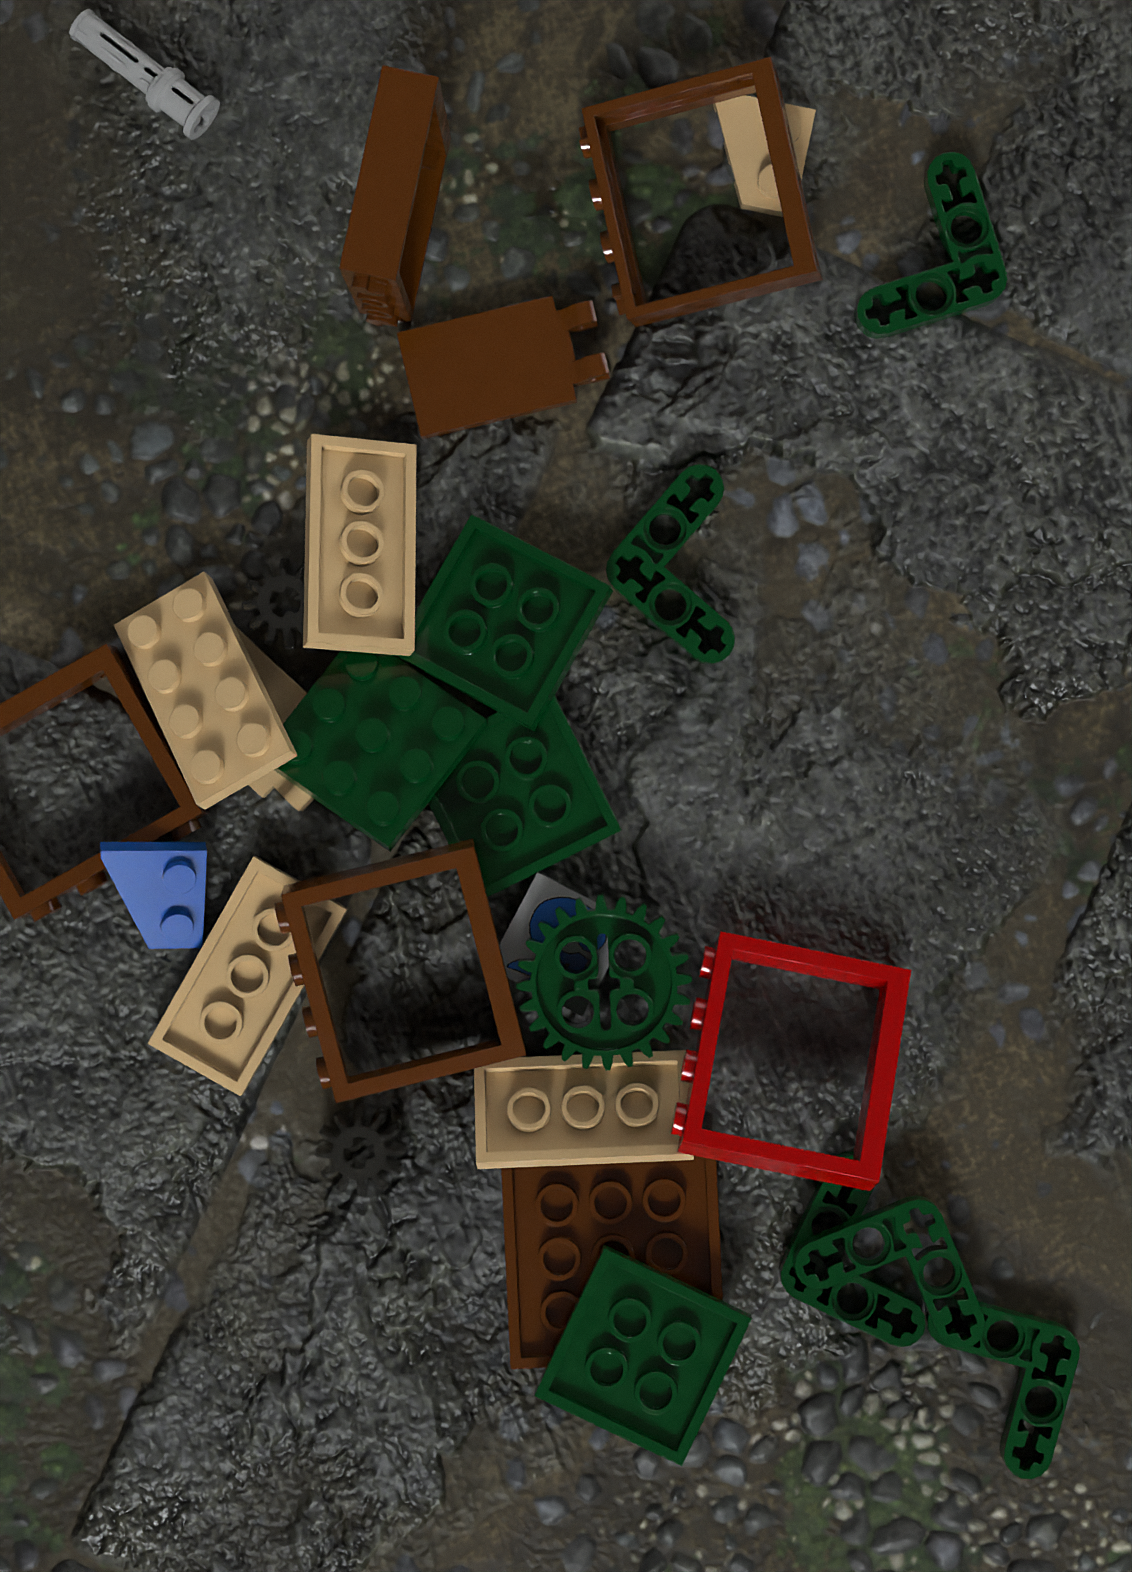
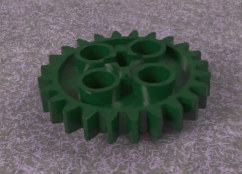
(652, 979)

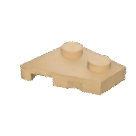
(749, 153)

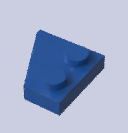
(161, 889)

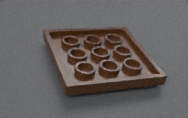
(568, 1212)

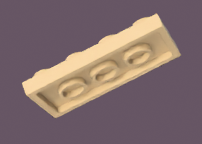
(360, 545)
(205, 691)
(241, 982)
(563, 1114)

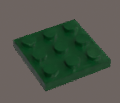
(504, 621)
(377, 742)
(523, 799)
(642, 1355)

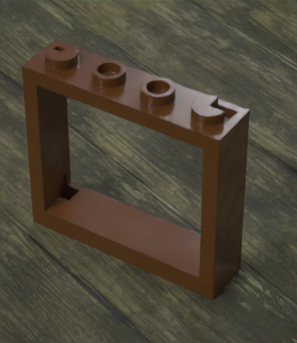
(607, 191)
(396, 196)
(51, 691)
(318, 1014)

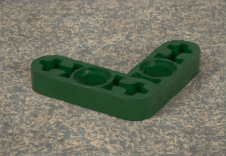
(961, 258)
(656, 557)
(895, 1245)
(892, 1302)
(1026, 1354)

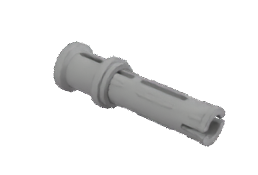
(163, 86)

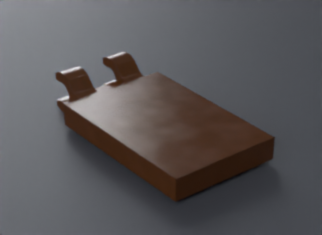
(497, 364)

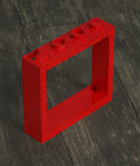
(865, 1167)

